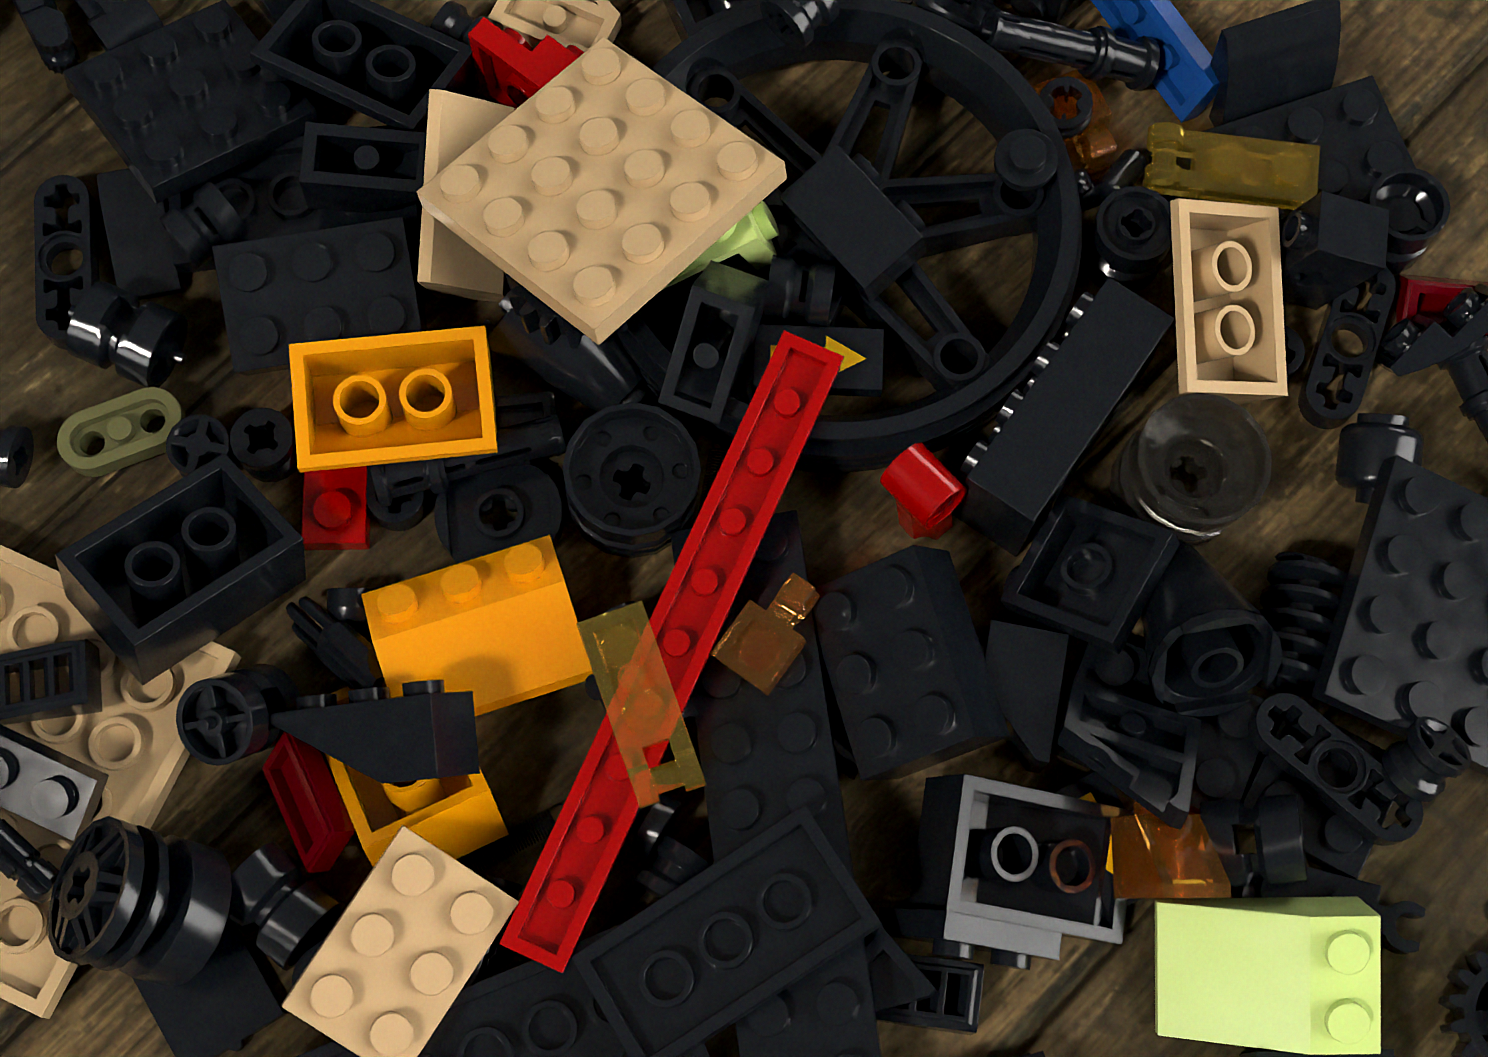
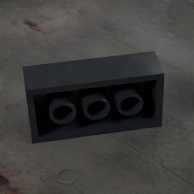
(1059, 413)

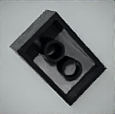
(1016, 857)

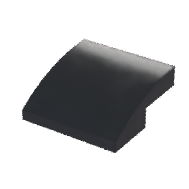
(1275, 59)

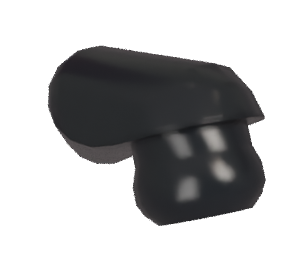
(1122, 173)

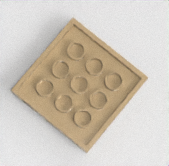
(602, 188)

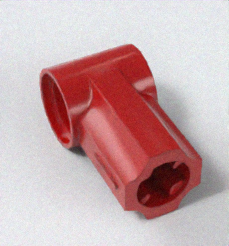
(923, 492)

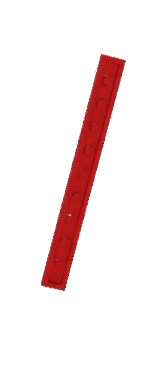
(685, 629)

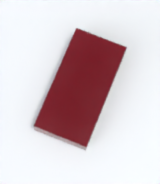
(308, 802)

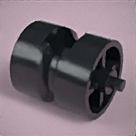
(116, 330)
(230, 712)

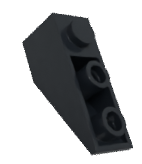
(391, 738)

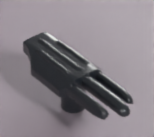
(337, 645)

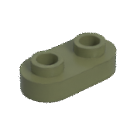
(123, 427)

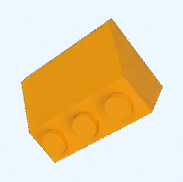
(393, 398)
(482, 628)

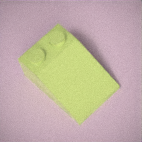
(1270, 973)

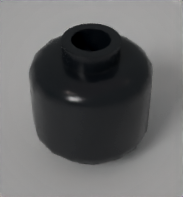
(1367, 444)

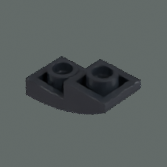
(1423, 342)

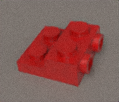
(509, 67)

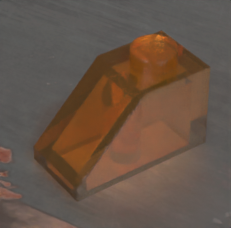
(1164, 861)

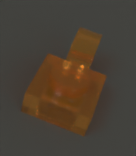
(1096, 139)
(763, 641)

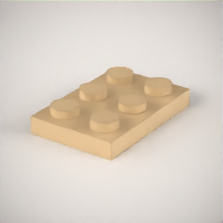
(400, 951)

